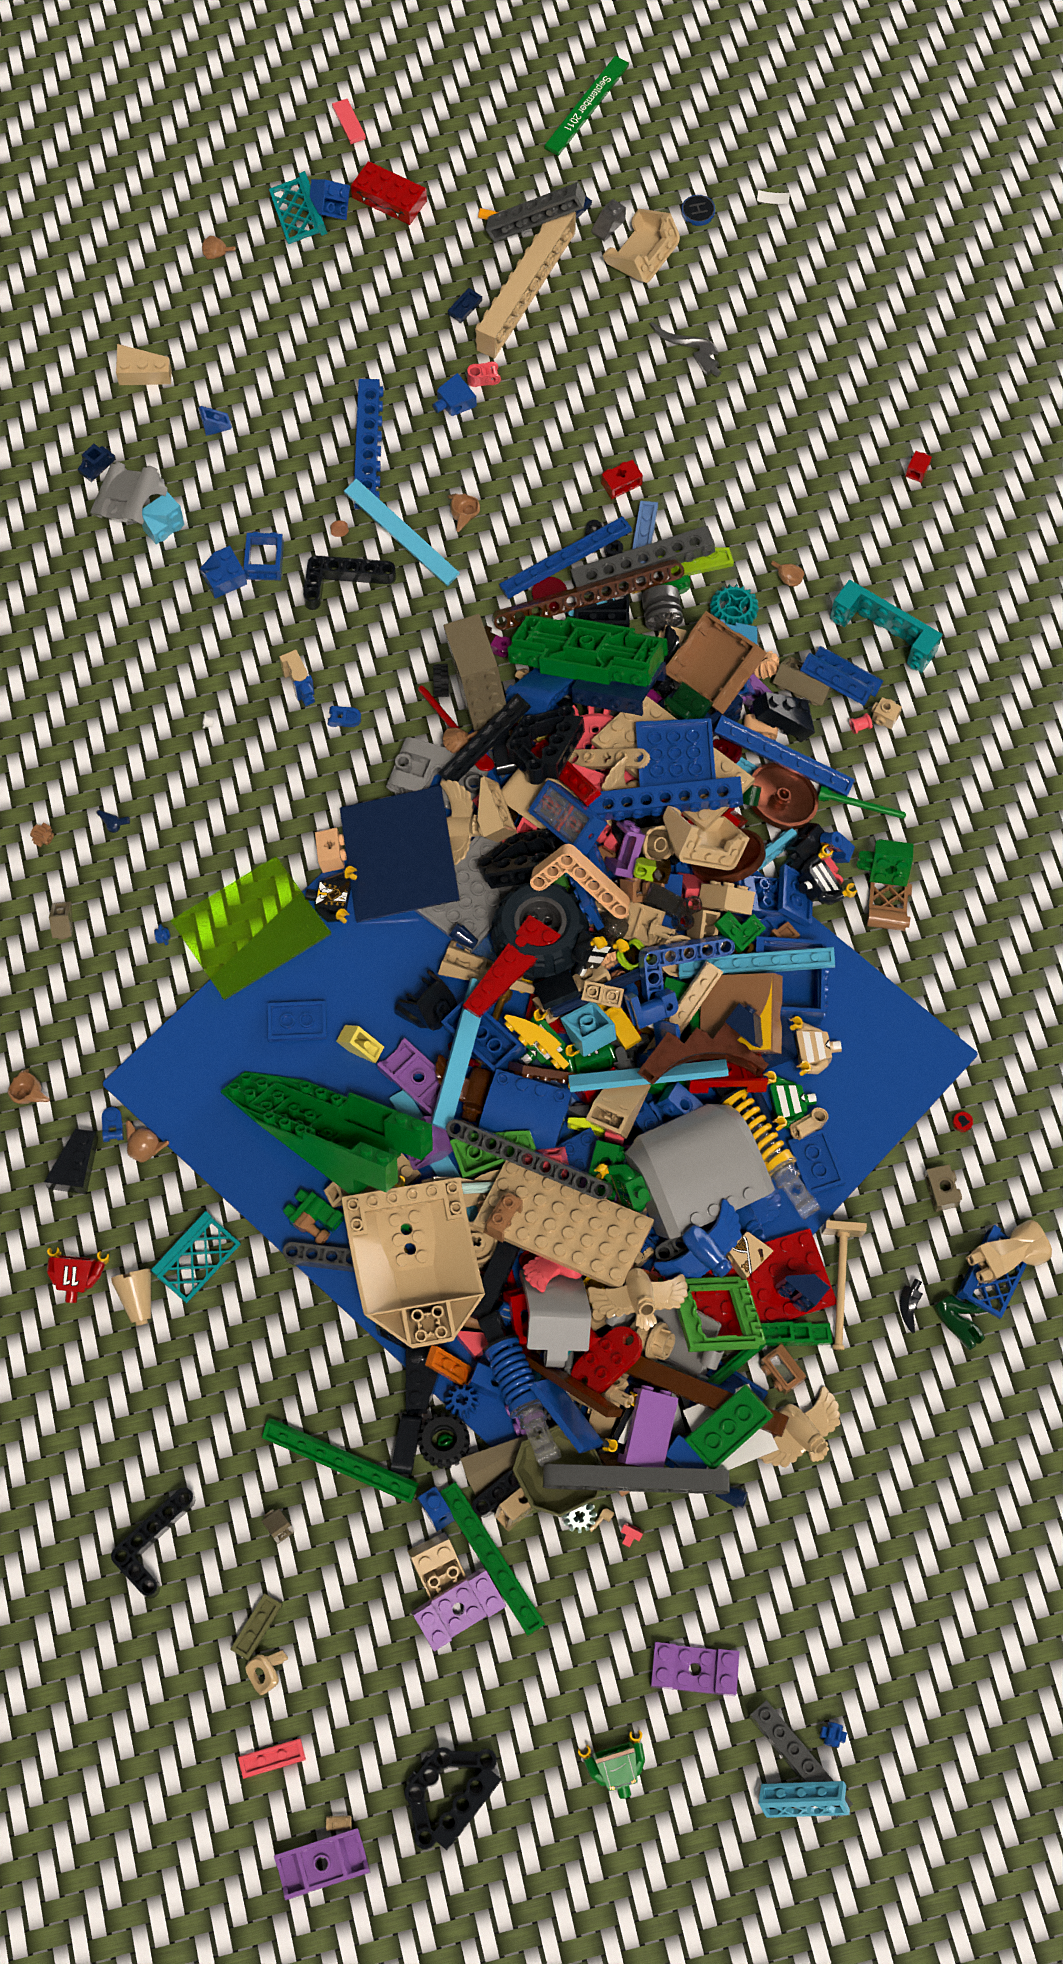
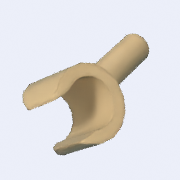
(606, 1514)

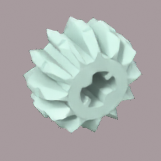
(587, 1517)

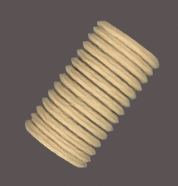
(339, 1823)

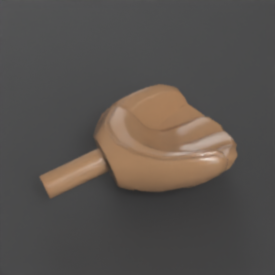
(214, 247)
(789, 573)
(456, 739)

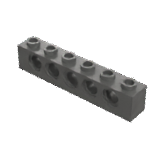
(535, 212)
(790, 1747)

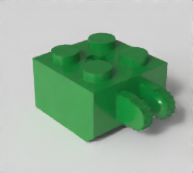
(888, 863)

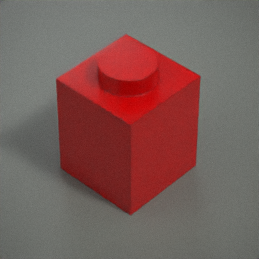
(918, 466)

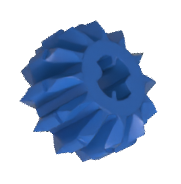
(465, 1395)

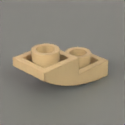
(602, 994)

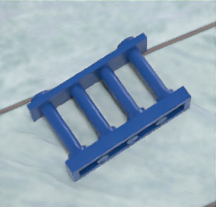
(841, 675)

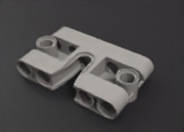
(423, 763)

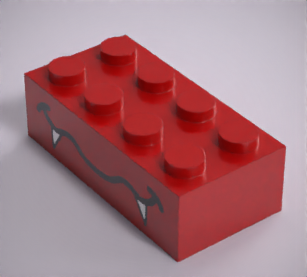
(389, 193)

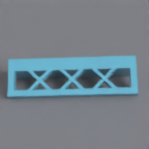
(803, 1796)

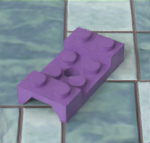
(401, 1069)
(478, 1599)
(717, 1667)
(344, 1857)

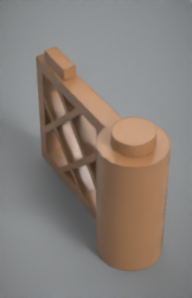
(889, 916)

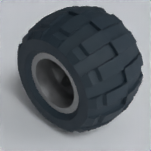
(547, 905)

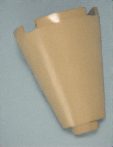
(656, 843)
(135, 1294)

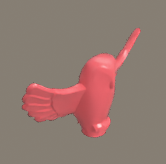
(541, 1271)

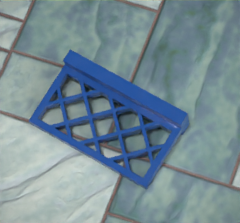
(970, 1281)

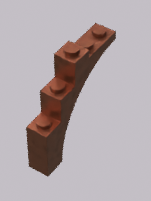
(700, 1046)

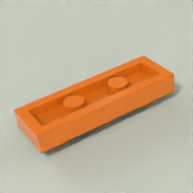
(448, 1365)

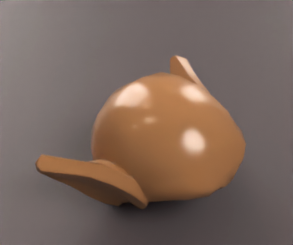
(463, 508)
(26, 1089)
(142, 1143)

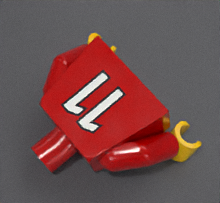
(74, 1273)

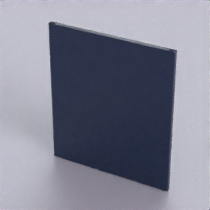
(399, 854)

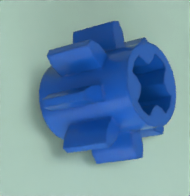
(833, 1734)

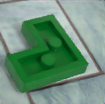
(739, 933)

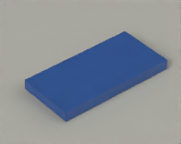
(567, 1415)

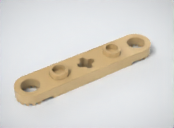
(596, 758)

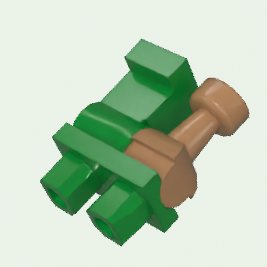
(310, 1211)

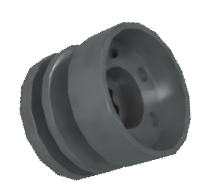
(662, 607)

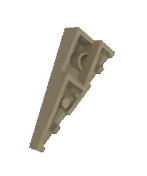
(491, 1464)

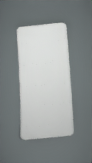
(773, 198)

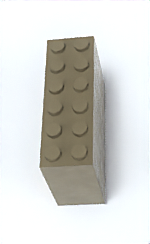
(475, 670)

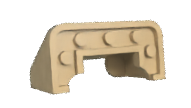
(647, 247)
(521, 794)
(715, 848)

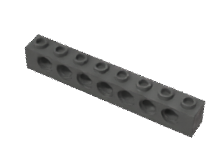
(649, 553)

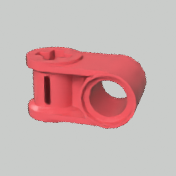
(483, 374)

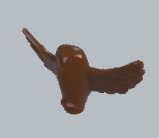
(473, 1092)

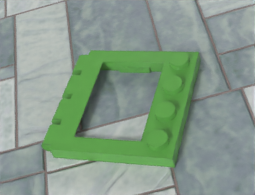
(745, 1310)

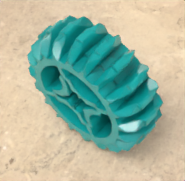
(735, 600)

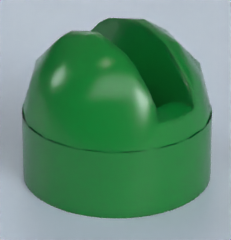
(446, 1446)

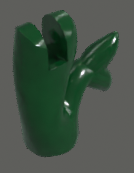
(962, 1328)

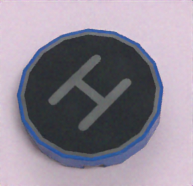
(698, 210)

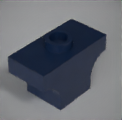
(95, 461)

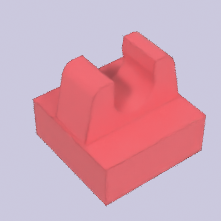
(632, 1532)

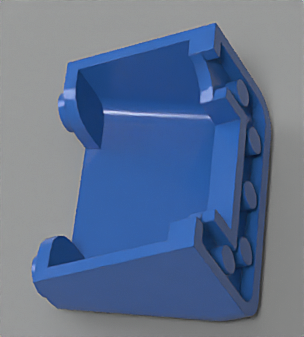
(540, 691)

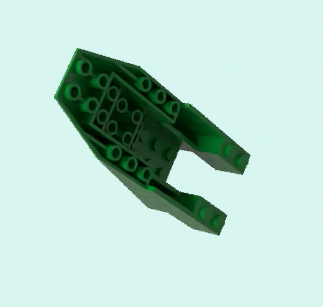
(339, 1135)

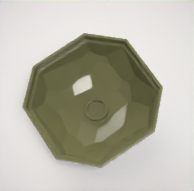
(530, 1477)

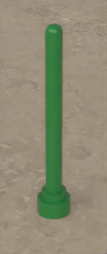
(827, 795)

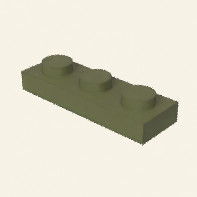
(256, 1627)

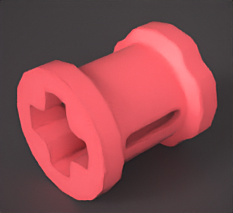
(860, 723)

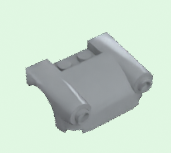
(125, 493)

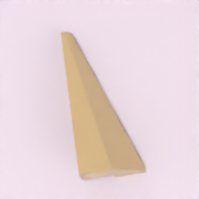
(464, 965)

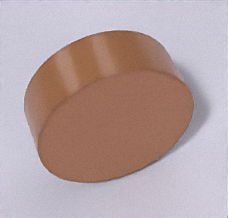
(339, 528)

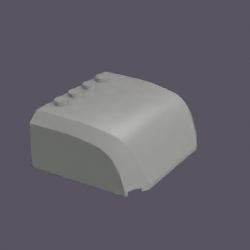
(696, 1165)

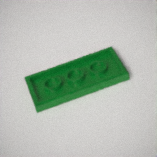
(729, 1427)

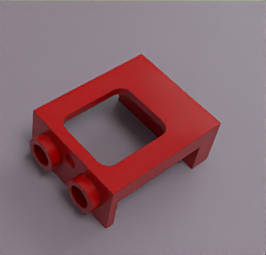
(517, 1303)

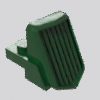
(687, 703)

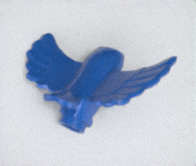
(757, 1214)
(705, 1248)

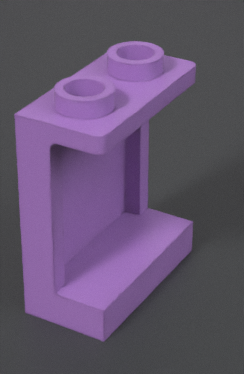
(629, 850)

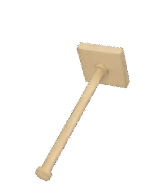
(844, 1231)

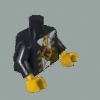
(333, 896)

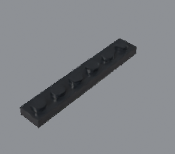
(485, 739)

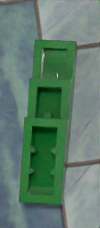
(797, 1334)

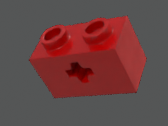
(621, 479)

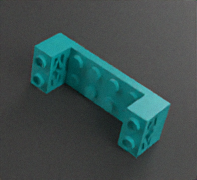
(922, 637)

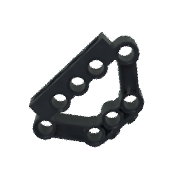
(567, 731)
(511, 861)
(457, 1759)

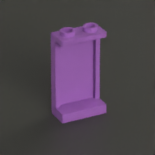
(649, 1428)

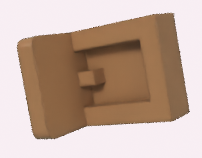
(785, 931)

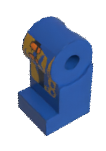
(841, 846)

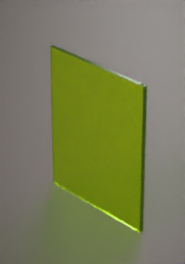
(250, 928)

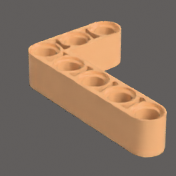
(584, 877)

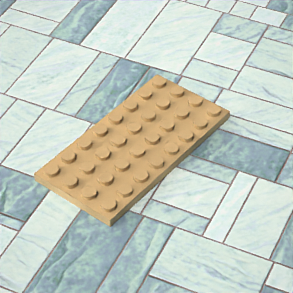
(622, 735)
(569, 1226)

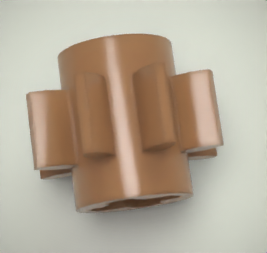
(42, 834)

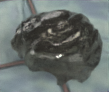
(613, 927)

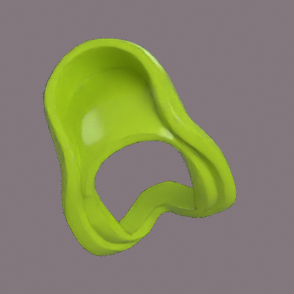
(622, 960)

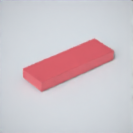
(348, 121)
(272, 1758)

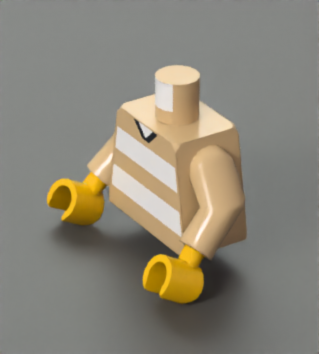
(813, 1047)

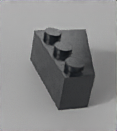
(613, 612)
(786, 713)
(74, 1164)
(419, 1381)

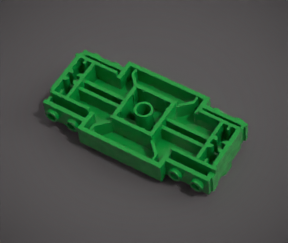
(587, 650)

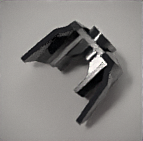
(430, 1007)

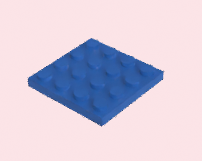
(677, 751)

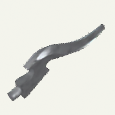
(705, 347)

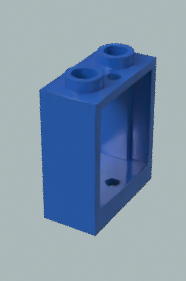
(262, 571)

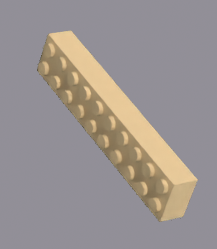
(524, 284)

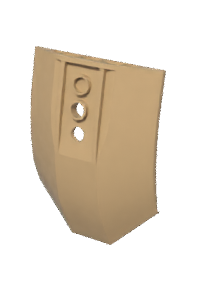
(422, 1294)

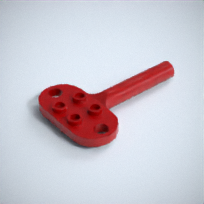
(607, 1358)

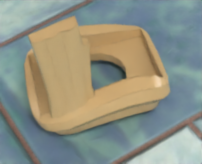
(266, 1664)

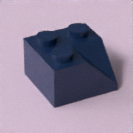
(788, 1048)

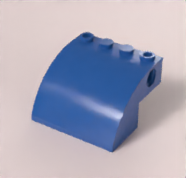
(526, 1105)

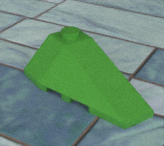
(475, 1161)

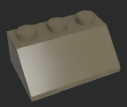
(801, 684)

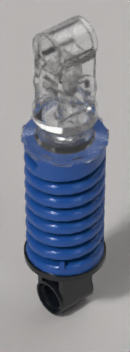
(515, 1382)

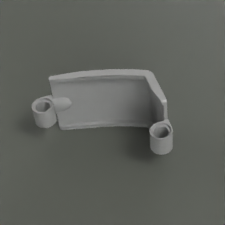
(557, 1318)
(687, 1362)

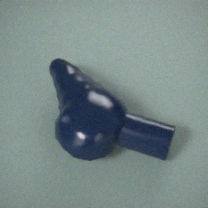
(112, 821)

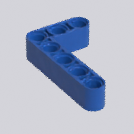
(677, 957)

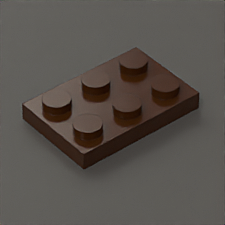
(540, 1072)

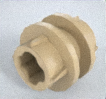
(656, 1342)

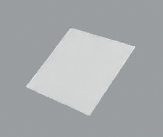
(756, 1446)

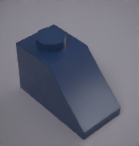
(747, 1024)

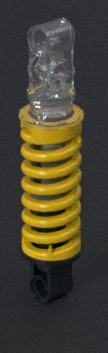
(777, 1162)

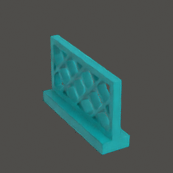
(317, 220)
(183, 1245)

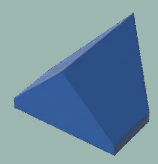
(213, 420)

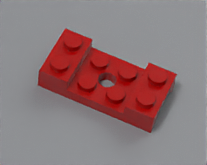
(737, 1078)

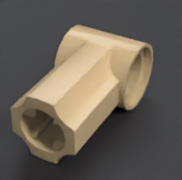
(809, 1124)

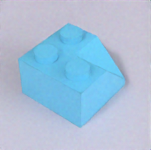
(162, 518)
(589, 1028)

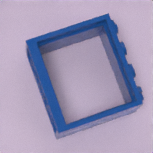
(808, 1015)

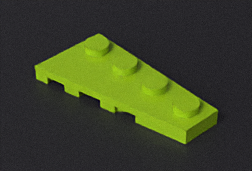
(718, 560)

